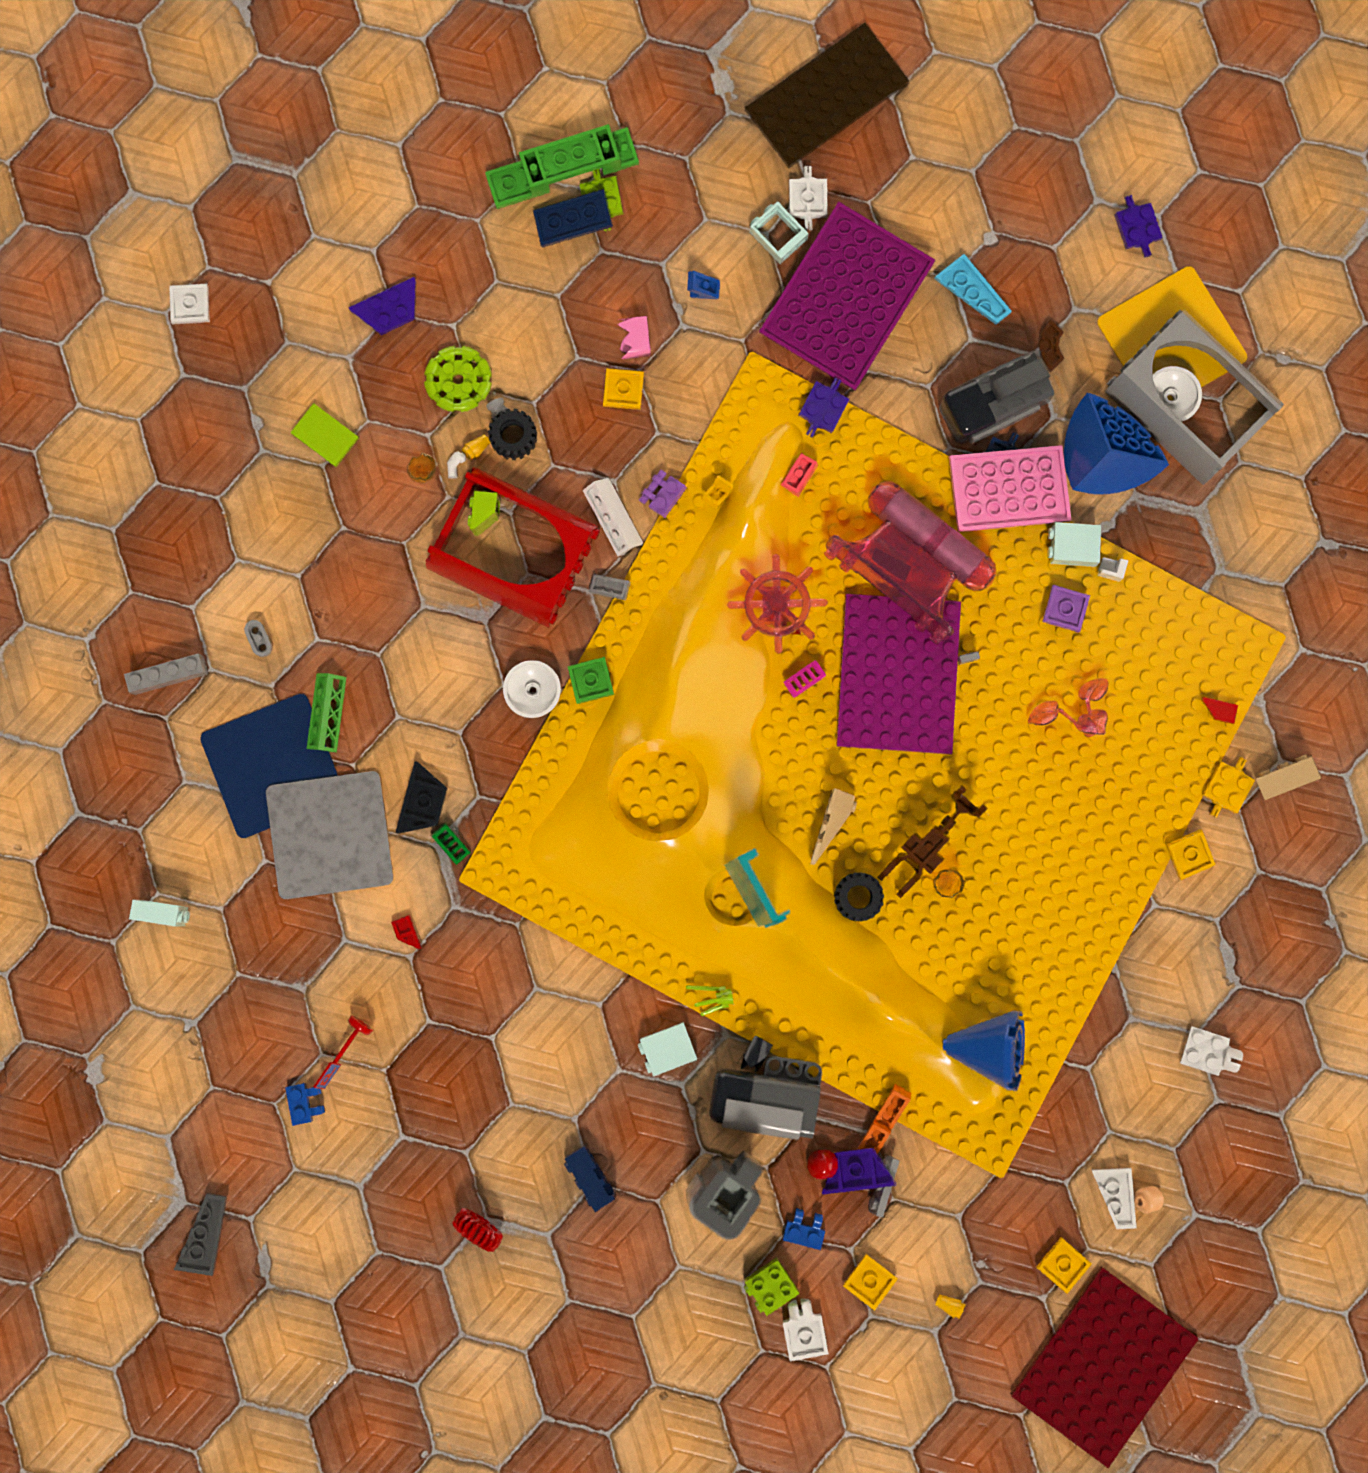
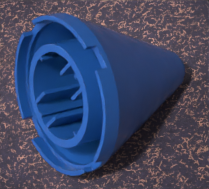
(992, 1048)

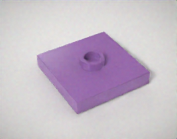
(1066, 608)

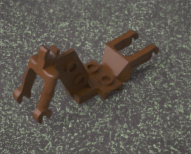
(924, 852)

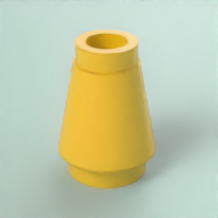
(476, 447)
(951, 1306)

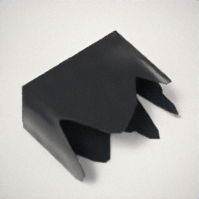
(755, 1053)

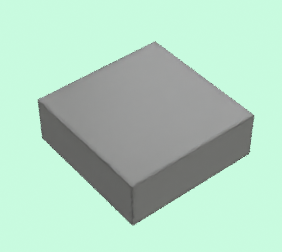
(967, 658)

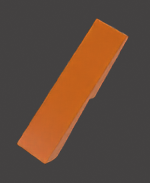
(886, 1119)

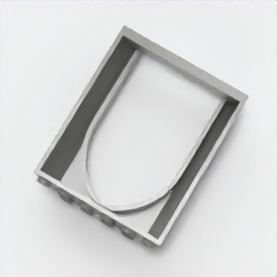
(1138, 396)

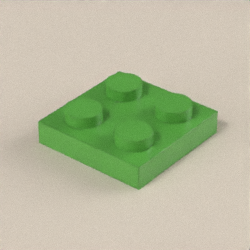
(590, 680)

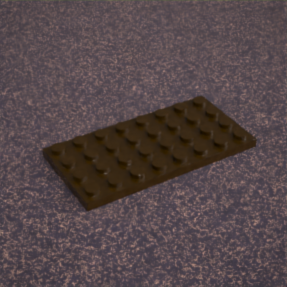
(826, 95)

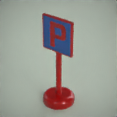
(332, 1067)

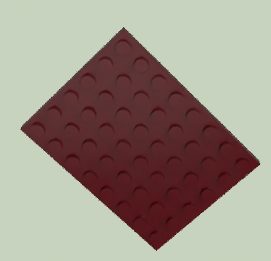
(1104, 1367)

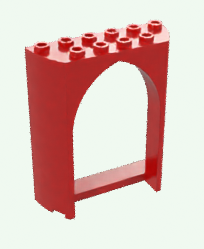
(533, 601)

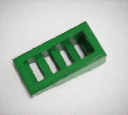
(439, 831)

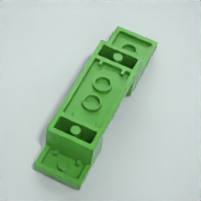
(561, 161)

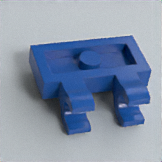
(299, 1103)
(804, 1234)

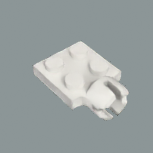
(1210, 1052)
(804, 1332)

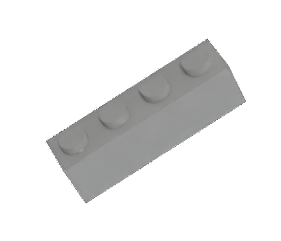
(166, 674)

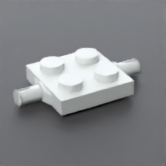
(808, 197)

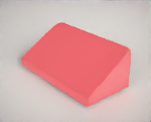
(799, 474)

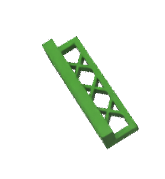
(322, 712)

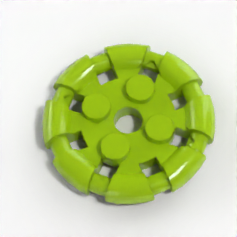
(449, 371)

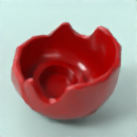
(822, 1164)

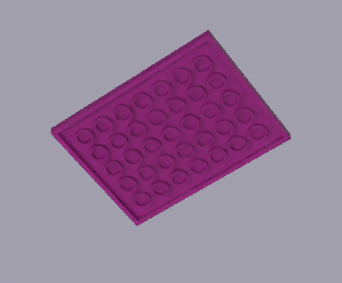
(847, 296)
(895, 679)

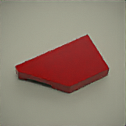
(1221, 710)
(406, 931)

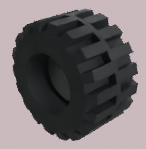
(507, 419)
(874, 889)

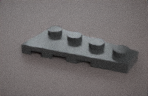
(202, 1245)

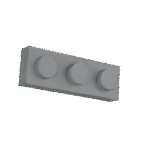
(880, 1196)

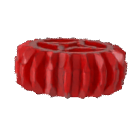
(477, 1230)

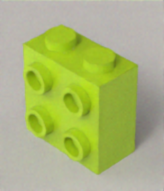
(770, 1287)

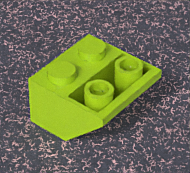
(484, 511)

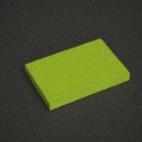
(324, 435)

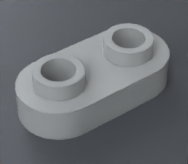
(258, 639)

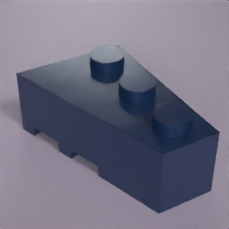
(590, 1178)

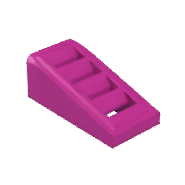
(817, 668)

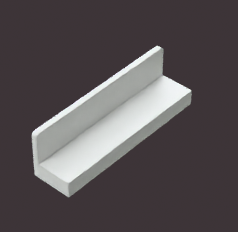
(612, 516)

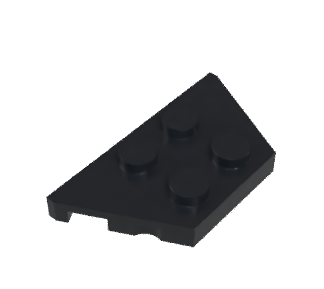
(422, 801)

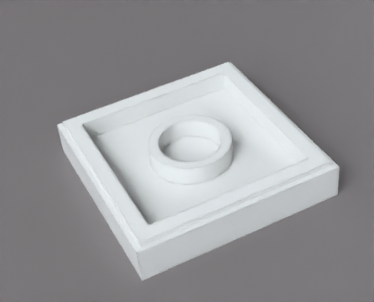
(189, 303)

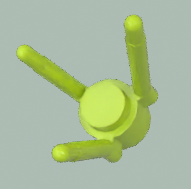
(723, 998)

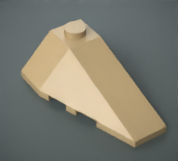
(836, 813)

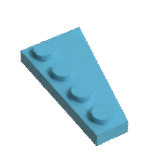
(971, 287)

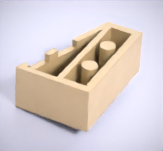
(1288, 776)

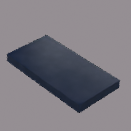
(572, 218)

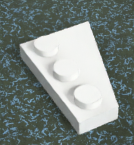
(1118, 1194)

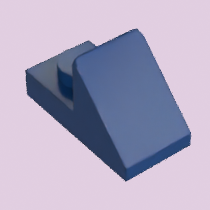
(702, 286)

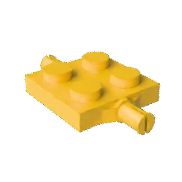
(1228, 787)

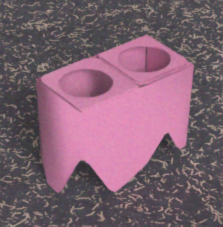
(637, 341)

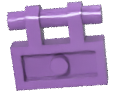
(666, 497)

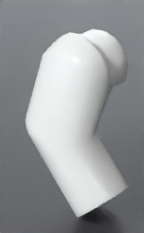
(453, 462)

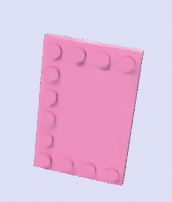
(1009, 488)

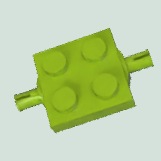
(611, 188)

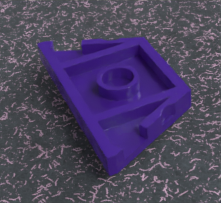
(389, 308)
(858, 1171)

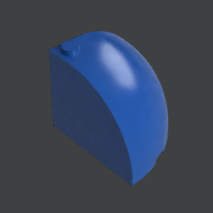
(1108, 449)

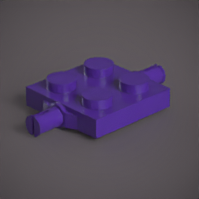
(1138, 226)
(823, 407)

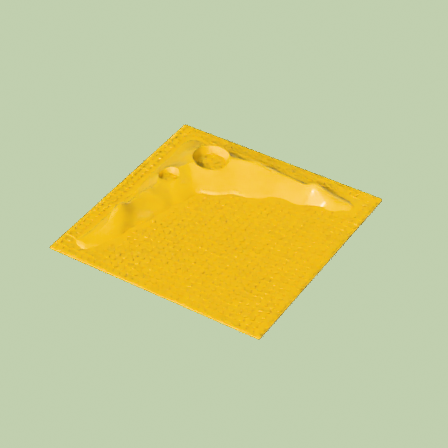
(707, 754)

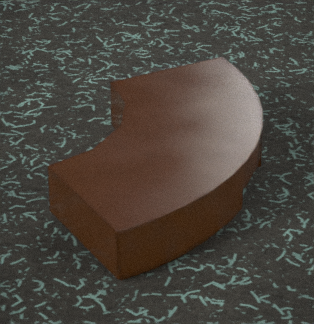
(1049, 345)

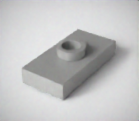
(609, 587)

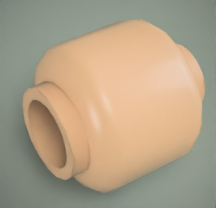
(1148, 1199)

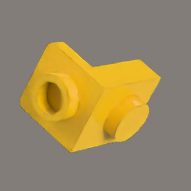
(718, 492)

